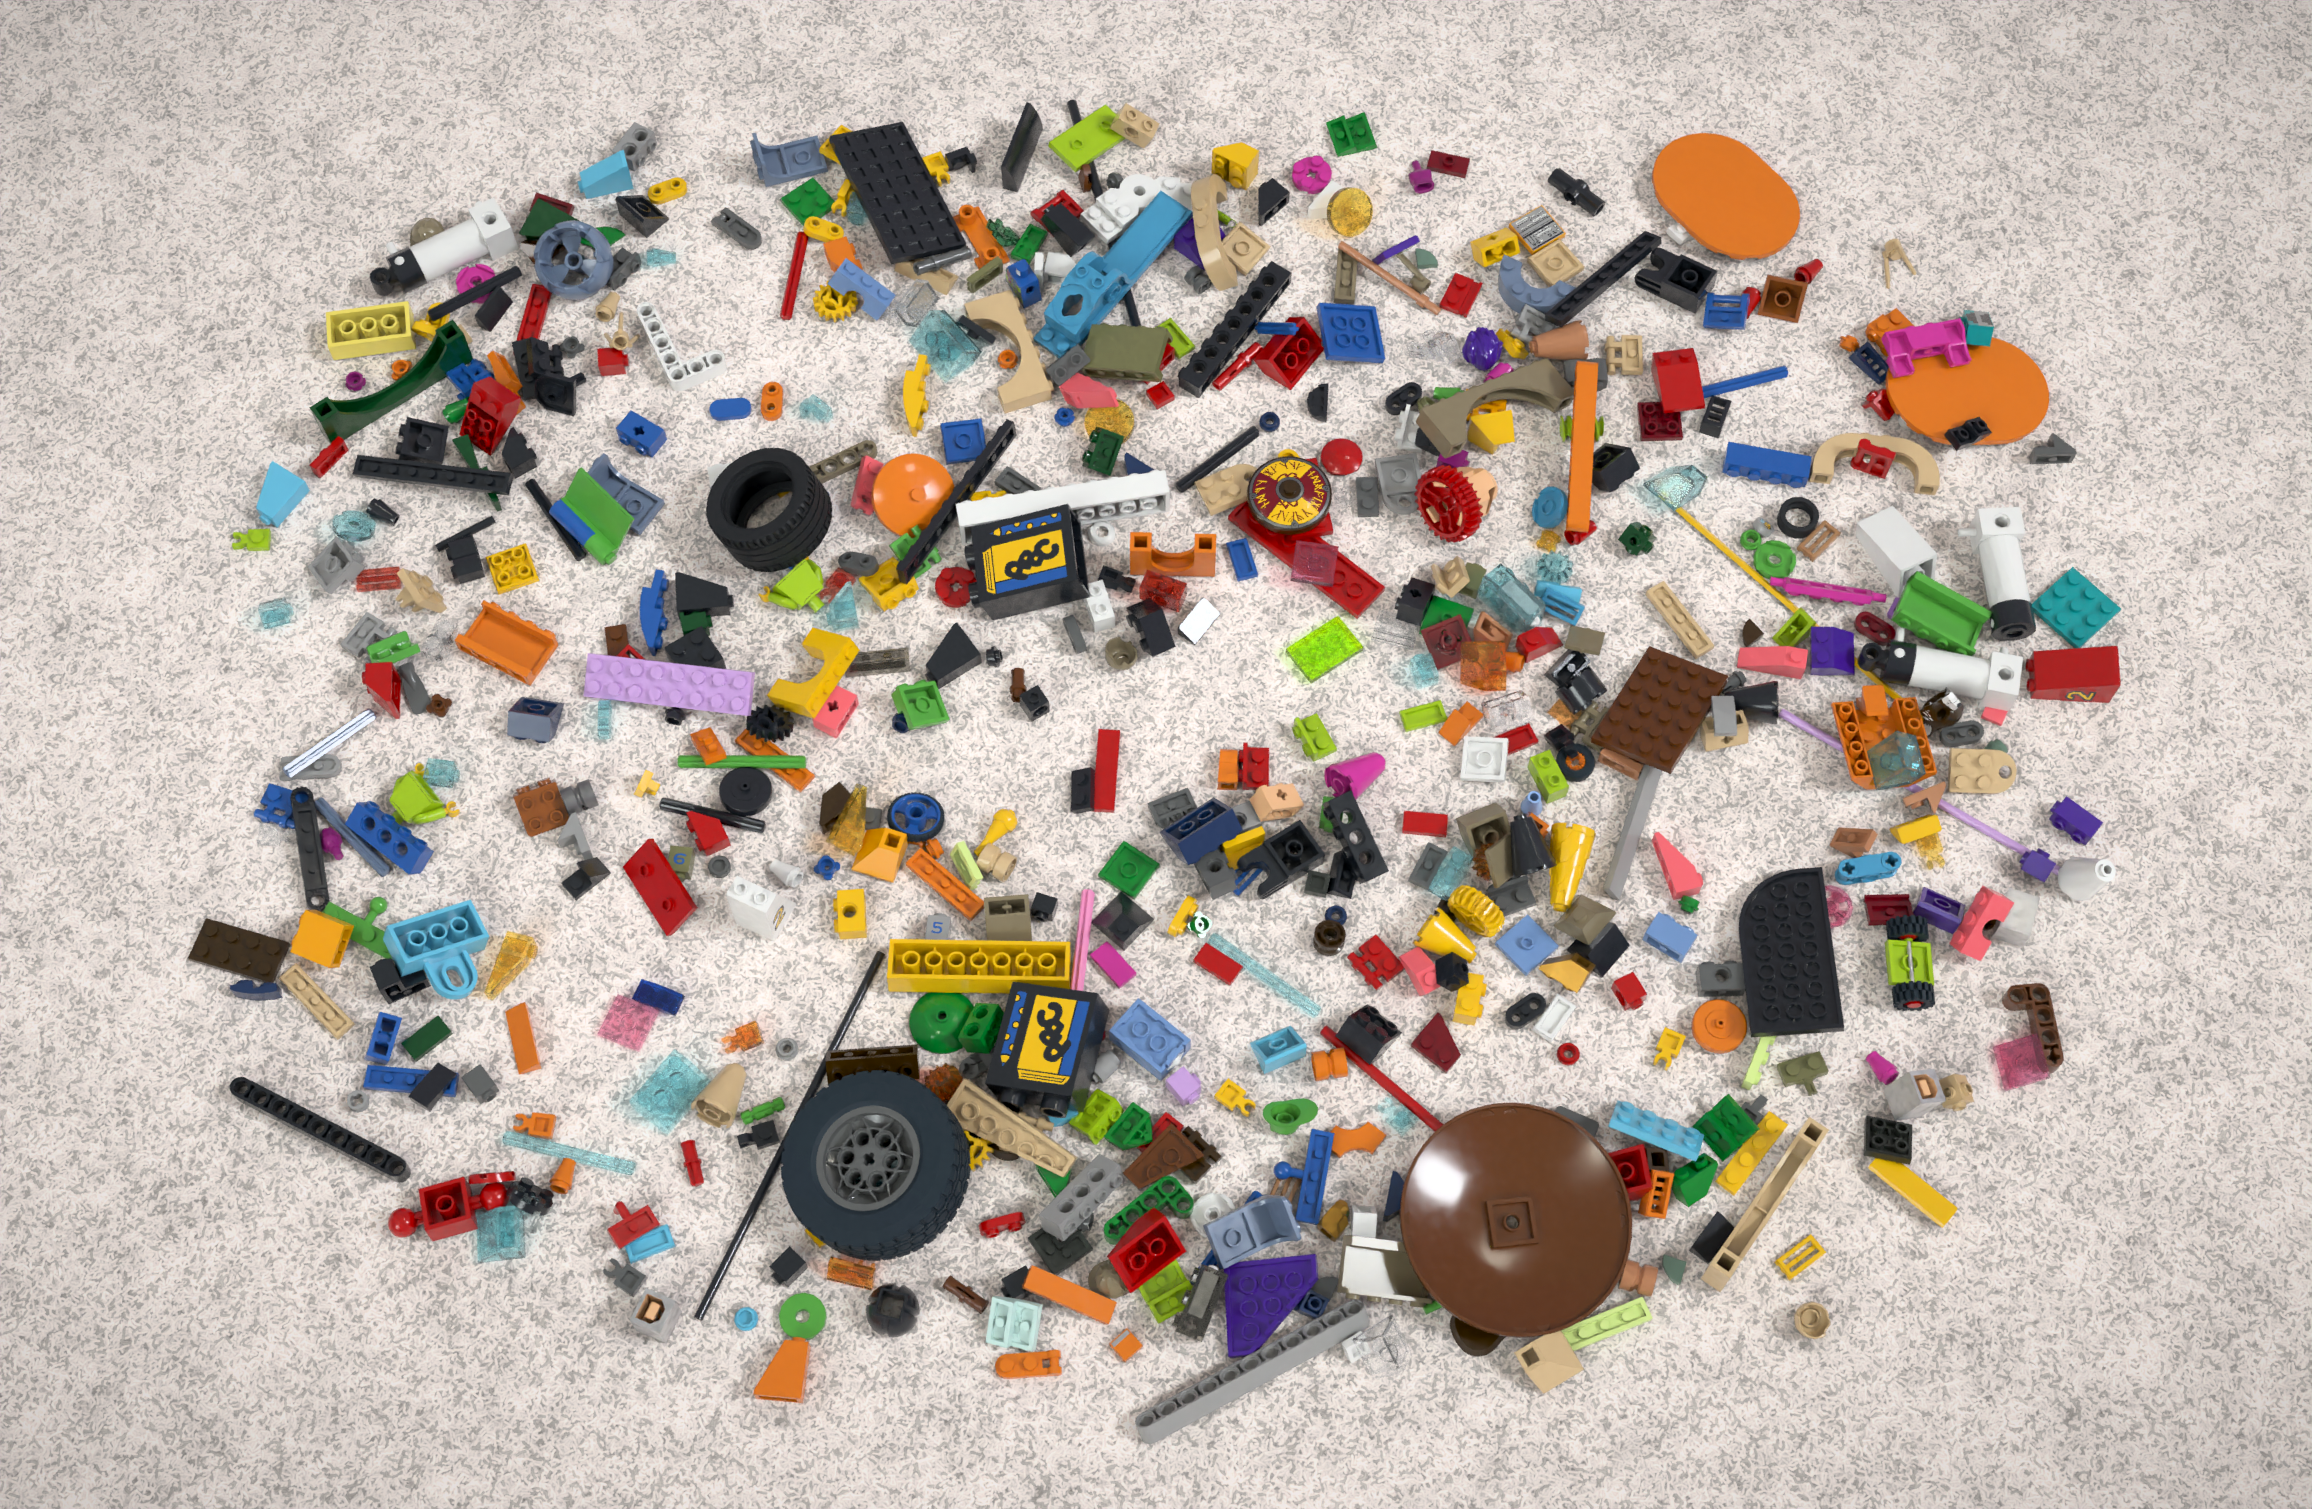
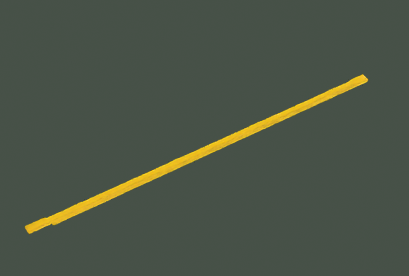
(1771, 589)

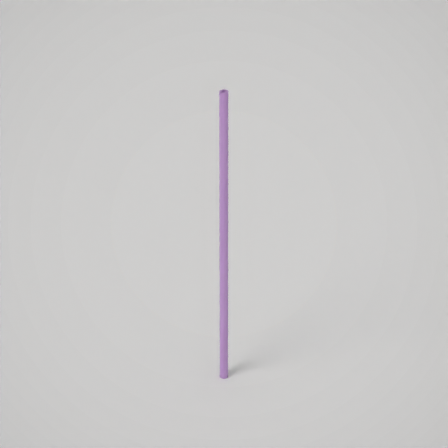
(1915, 788)

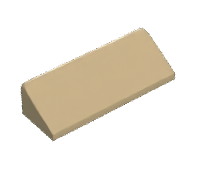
(940, 280)

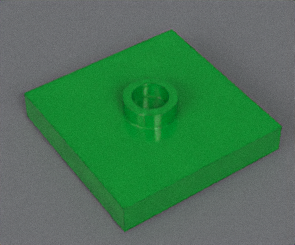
(1443, 609)

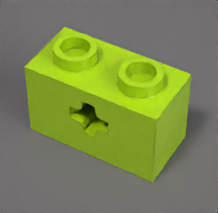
(1548, 776)

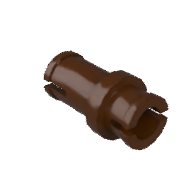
(1017, 686)

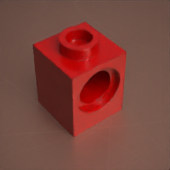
(1629, 991)

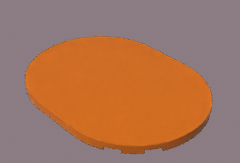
(1725, 196)
(1996, 385)

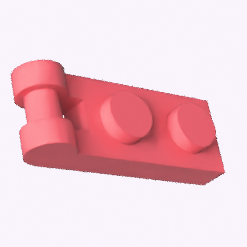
(863, 488)

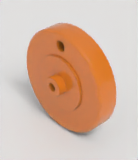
(1719, 1026)

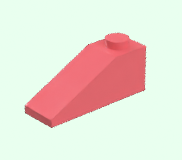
(1774, 660)
(1677, 869)

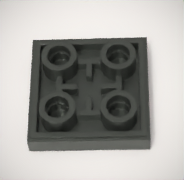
(1888, 1140)

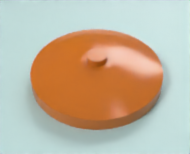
(910, 492)

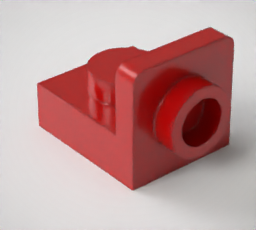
(1880, 404)

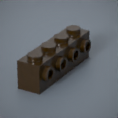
(898, 1059)

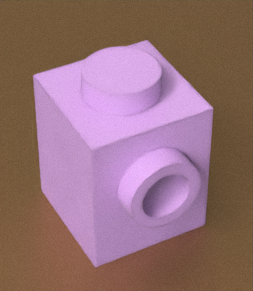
(1184, 1086)

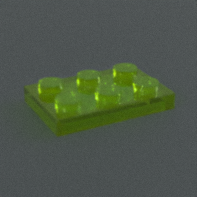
(1324, 649)

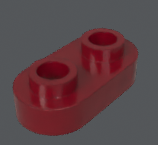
(1875, 627)

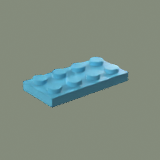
(1656, 1130)

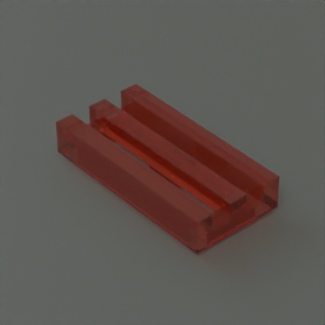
(362, 578)

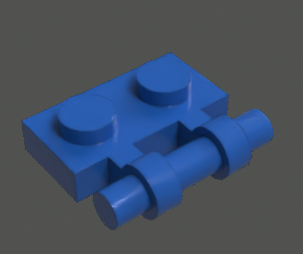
(464, 376)
(278, 799)

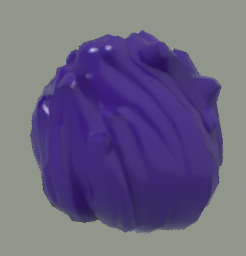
(1482, 348)

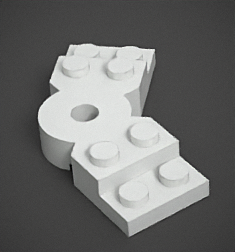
(1120, 207)

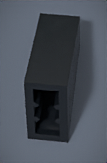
(1066, 229)
(701, 596)
(952, 657)

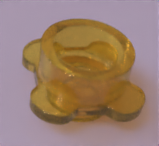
(1548, 535)

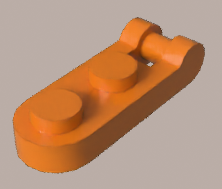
(1028, 1365)

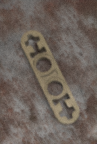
(838, 461)

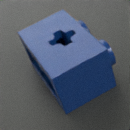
(641, 434)
(383, 1038)

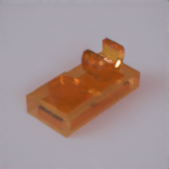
(851, 1273)

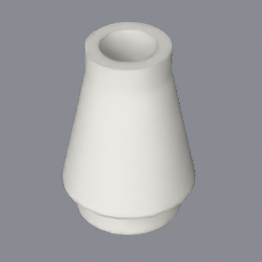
(787, 873)

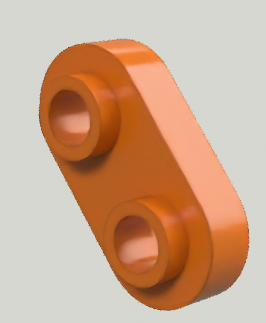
(772, 399)

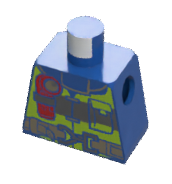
(1019, 278)

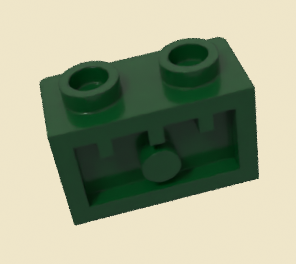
(1102, 450)

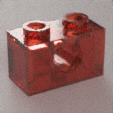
(1163, 590)

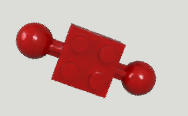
(447, 1209)

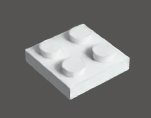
(1484, 759)

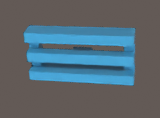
(1577, 614)

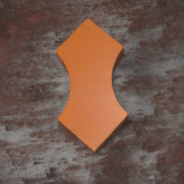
(1364, 1138)

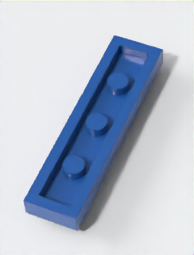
(400, 1079)

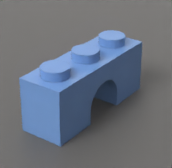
(852, 278)

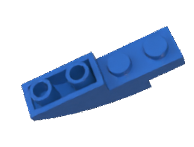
(651, 611)

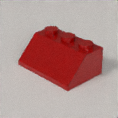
(1290, 356)

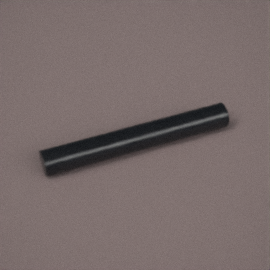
(466, 532)

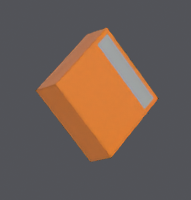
(1126, 1345)

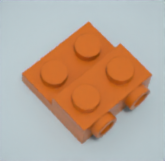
(1892, 321)

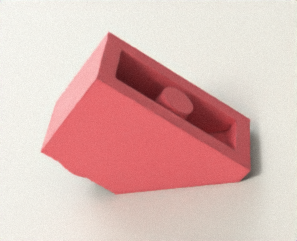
(1420, 970)

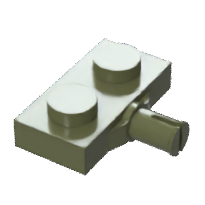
(1803, 1071)

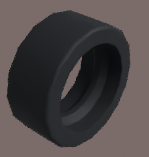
(1794, 531)

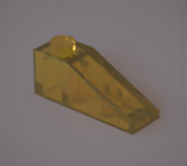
(850, 825)
(511, 961)

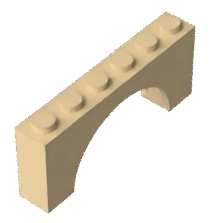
(1029, 383)

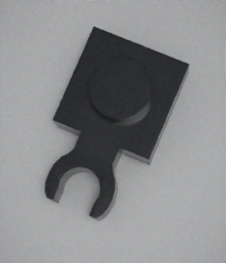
(1113, 579)

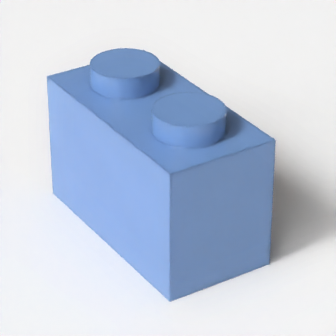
(1670, 937)

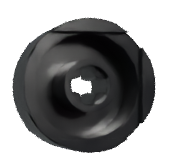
(1581, 690)

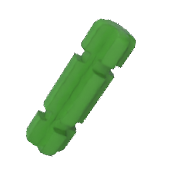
(762, 1110)

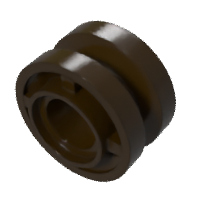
(1326, 946)

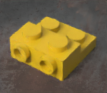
(886, 587)

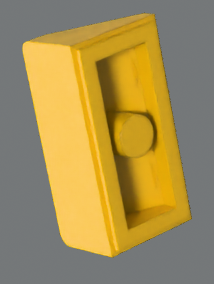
(1916, 828)

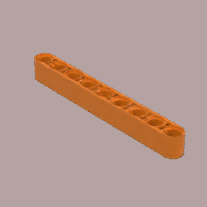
(1582, 446)

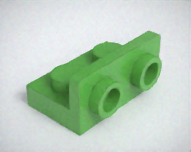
(392, 648)

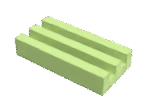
(966, 865)

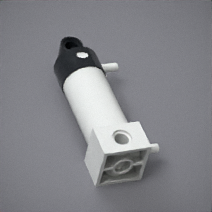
(416, 265)
(1990, 680)

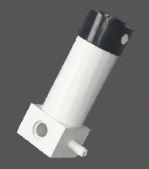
(1997, 539)

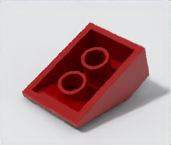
(1677, 380)
(1145, 1249)

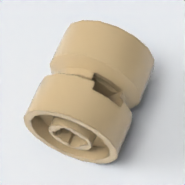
(996, 862)

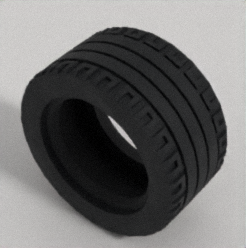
(748, 484)

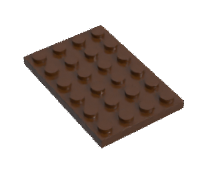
(1659, 709)

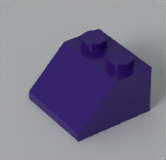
(1186, 243)
(1831, 651)

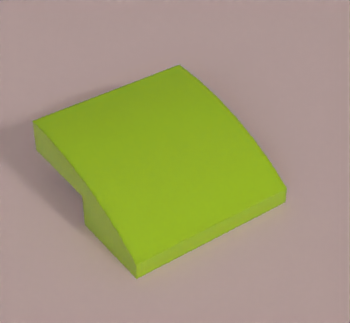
(1165, 1292)

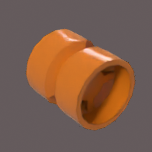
(1329, 1064)

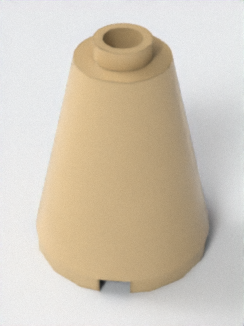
(720, 1098)

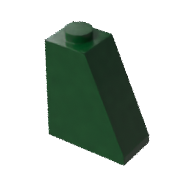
(542, 218)

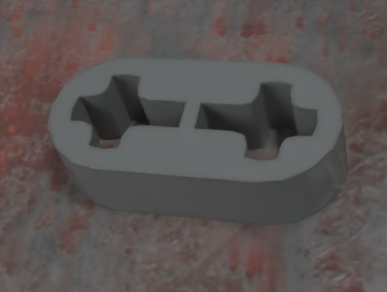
(1074, 634)

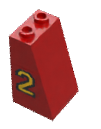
(2074, 674)

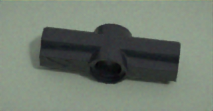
(1576, 191)

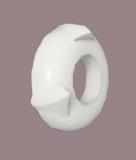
(1101, 541)

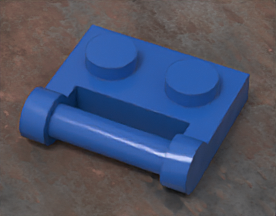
(1726, 317)

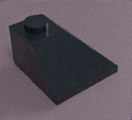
(1122, 921)

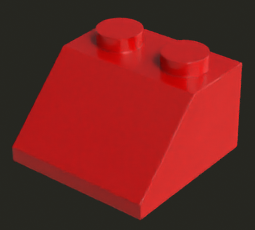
(384, 686)

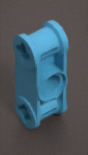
(1867, 868)

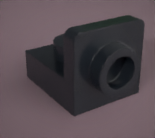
(959, 158)

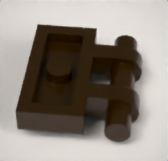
(1199, 1168)

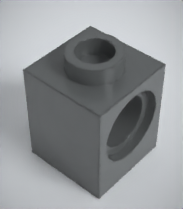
(480, 1084)

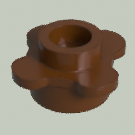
(443, 709)

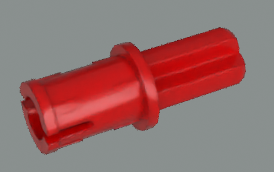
(692, 1163)

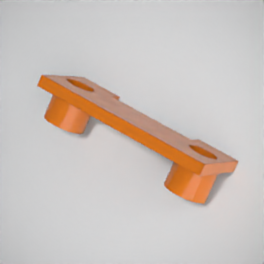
(979, 235)

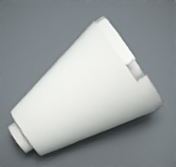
(2085, 877)

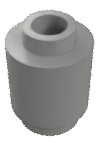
(1105, 1066)

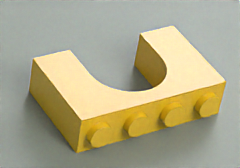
(811, 695)

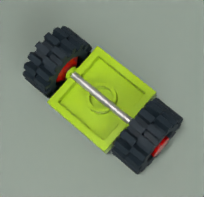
(1909, 963)

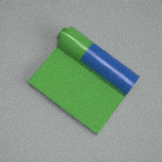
(593, 517)

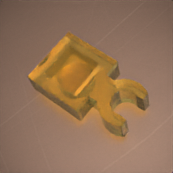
(1930, 847)

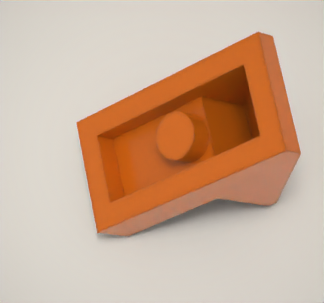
(1873, 701)
(1460, 723)

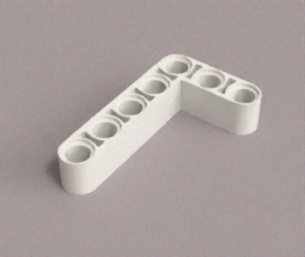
(667, 354)

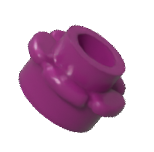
(351, 378)

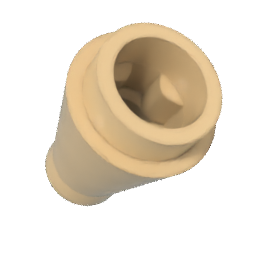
(607, 308)

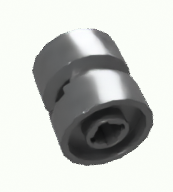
(579, 797)

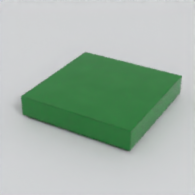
(1129, 870)

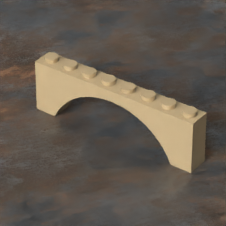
(1764, 1204)

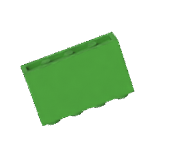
(1940, 615)

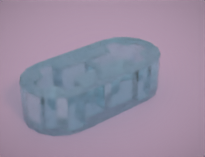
(604, 719)

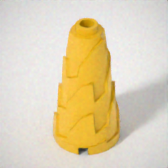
(1571, 850)

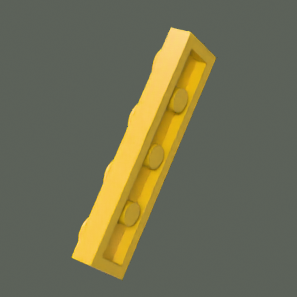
(1751, 1153)

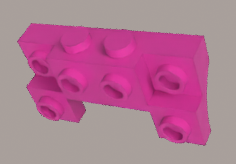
(1925, 341)

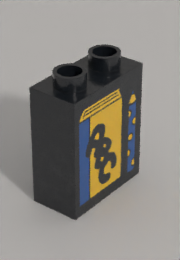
(1027, 562)
(1047, 1048)

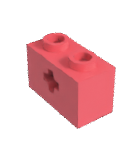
(834, 721)

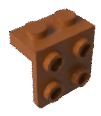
(541, 807)

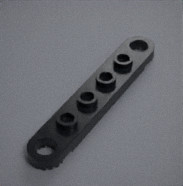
(309, 848)

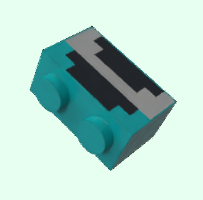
(1977, 327)

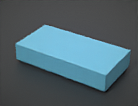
(650, 1244)

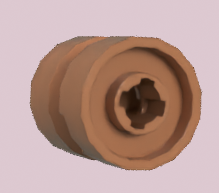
(1638, 1278)

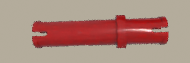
(1243, 360)

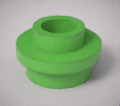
(1750, 534)

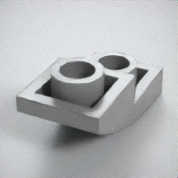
(1724, 715)

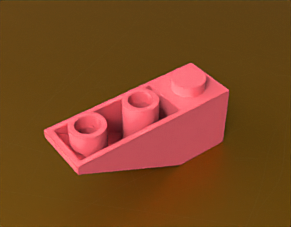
(1086, 393)

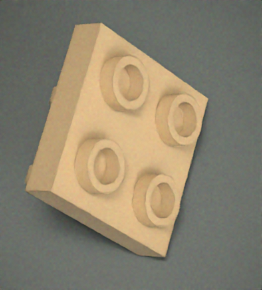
(419, 591)

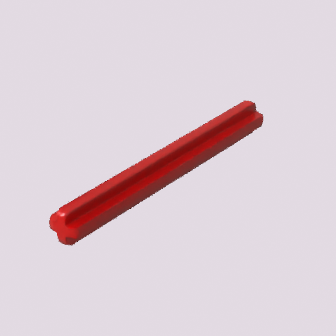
(794, 276)

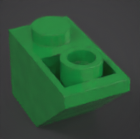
(1694, 1179)

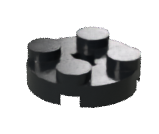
(530, 1197)

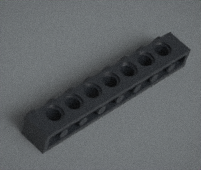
(1197, 383)

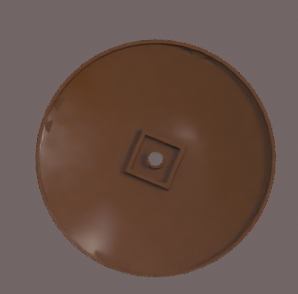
(1567, 1210)

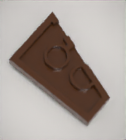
(1162, 1157)

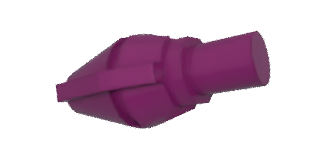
(331, 842)

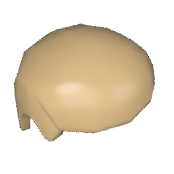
(1813, 1314)

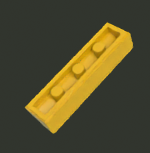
(1914, 1190)

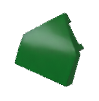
(1131, 1129)

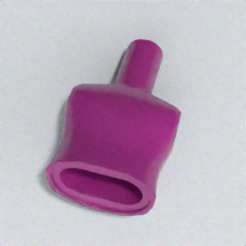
(1421, 178)

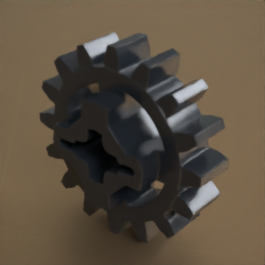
(770, 723)

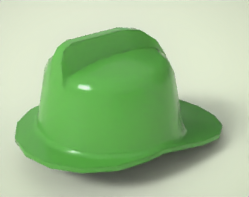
(1288, 1115)

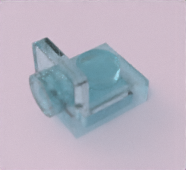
(817, 407)

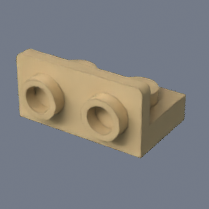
(1451, 578)

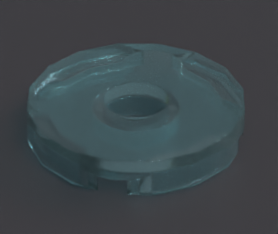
(362, 530)

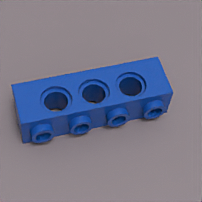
(361, 823)

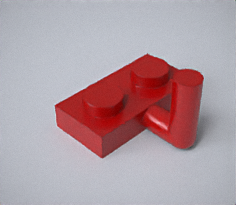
(632, 1226)

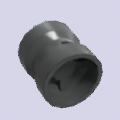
(1198, 279)

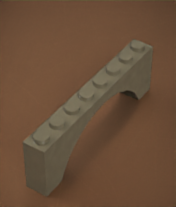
(1535, 383)

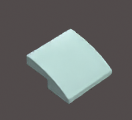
(1014, 1323)

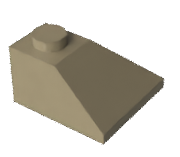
(1584, 919)

